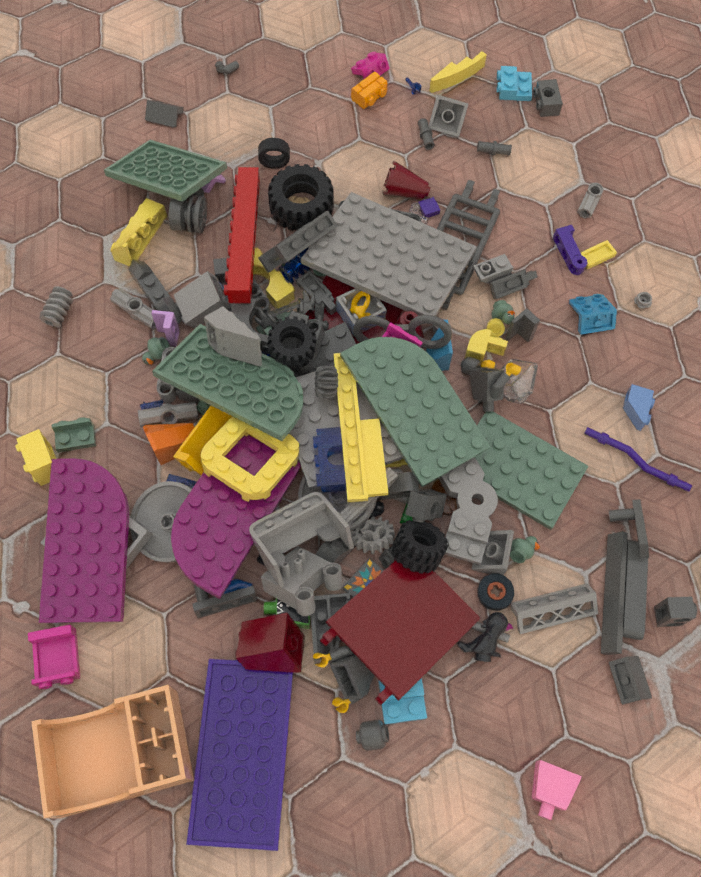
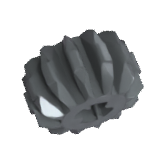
(326, 382)

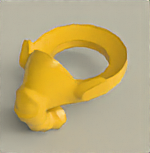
(360, 310)

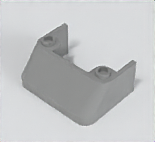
(294, 525)

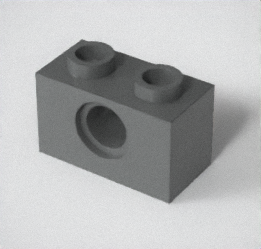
(548, 98)
(426, 505)

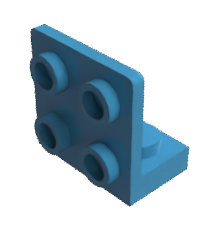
(594, 313)

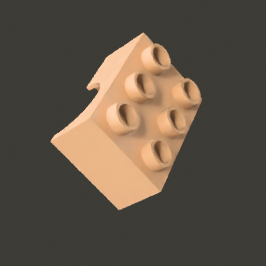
(112, 753)

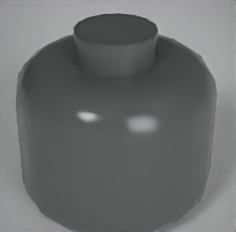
(470, 363)

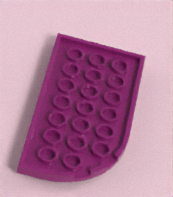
(214, 521)
(84, 545)

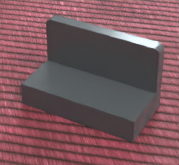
(162, 113)
(524, 324)
(630, 679)

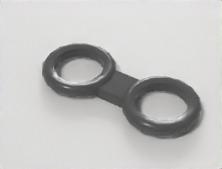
(409, 328)

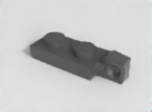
(511, 283)
(313, 285)

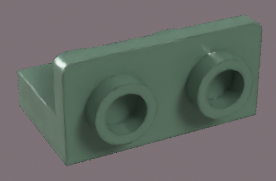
(74, 434)

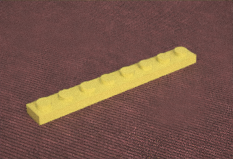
(350, 433)

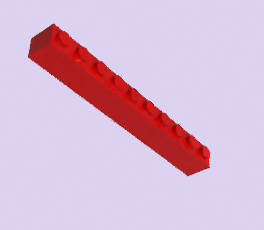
(243, 236)

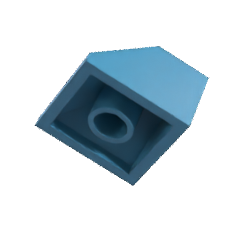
(443, 355)

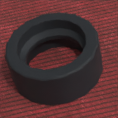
(273, 144)

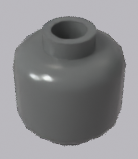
(372, 735)

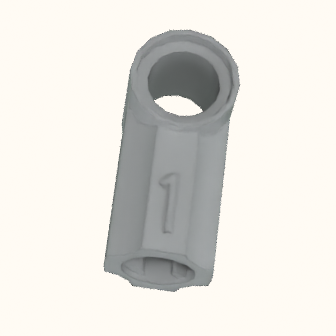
(590, 200)

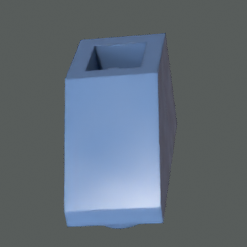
(638, 404)

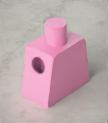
(553, 788)

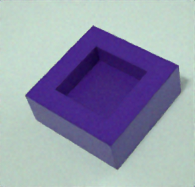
(429, 207)

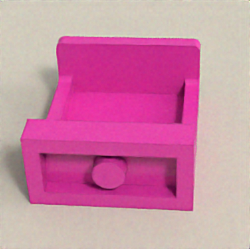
(55, 656)

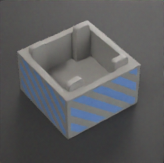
(343, 305)

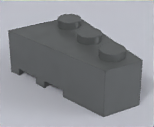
(325, 608)

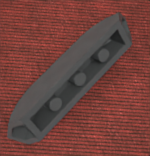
(153, 288)

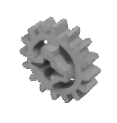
(373, 535)

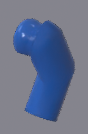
(237, 584)

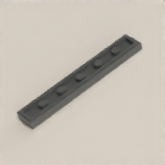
(614, 594)

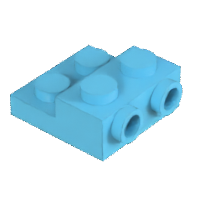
(514, 84)
(408, 708)

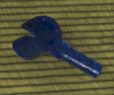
(414, 86)

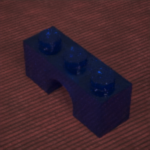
(331, 476)

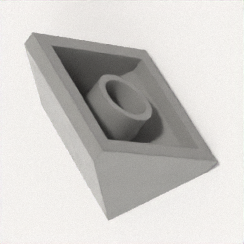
(496, 553)

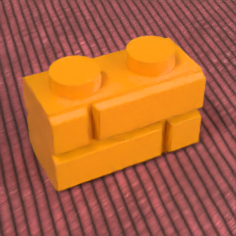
(369, 90)

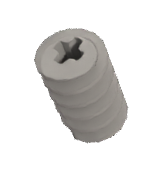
(56, 306)

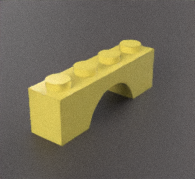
(278, 291)

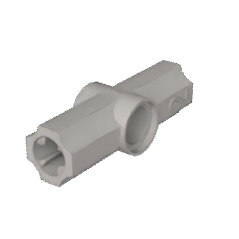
(129, 303)
(179, 412)

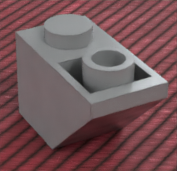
(493, 268)

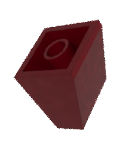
(271, 644)

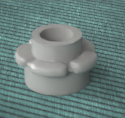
(643, 296)

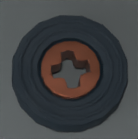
(490, 600)

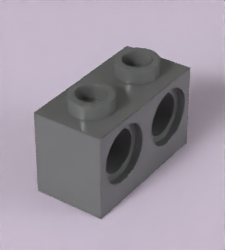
(675, 611)

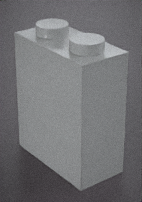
(200, 299)

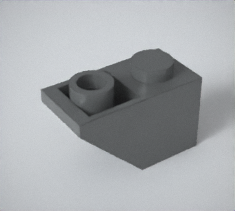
(334, 551)

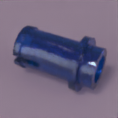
(154, 404)

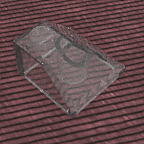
(521, 385)

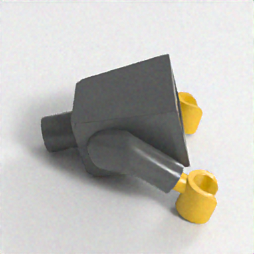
(489, 383)
(350, 674)

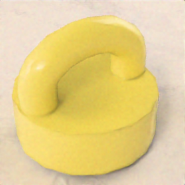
(497, 327)

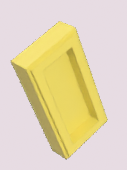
(599, 254)

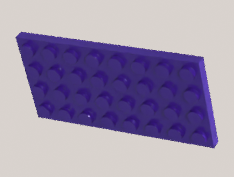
(241, 758)

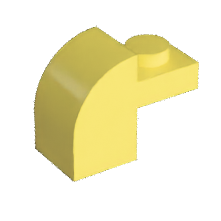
(482, 342)

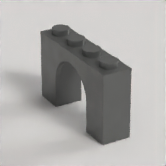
(245, 313)

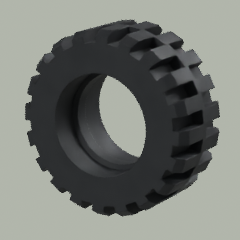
(299, 180)

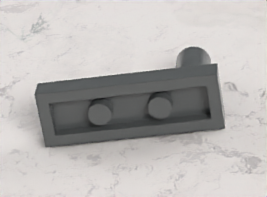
(634, 514)
(208, 606)

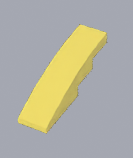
(454, 74)

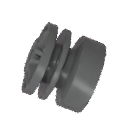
(188, 214)

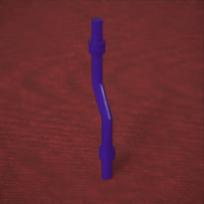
(671, 479)

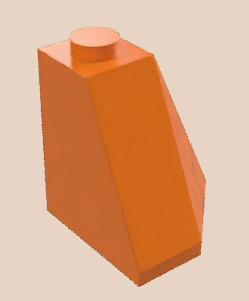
(167, 439)

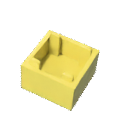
(37, 455)

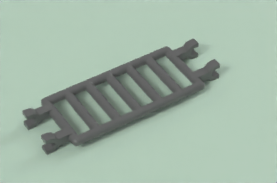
(489, 207)

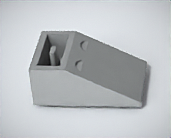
(232, 337)

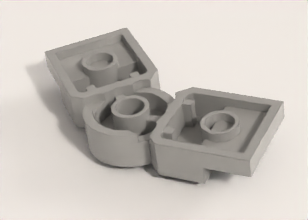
(470, 523)

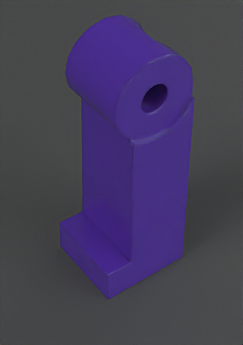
(569, 250)

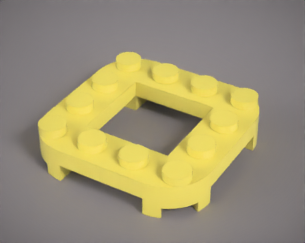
(243, 482)

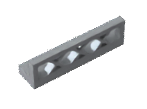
(555, 601)

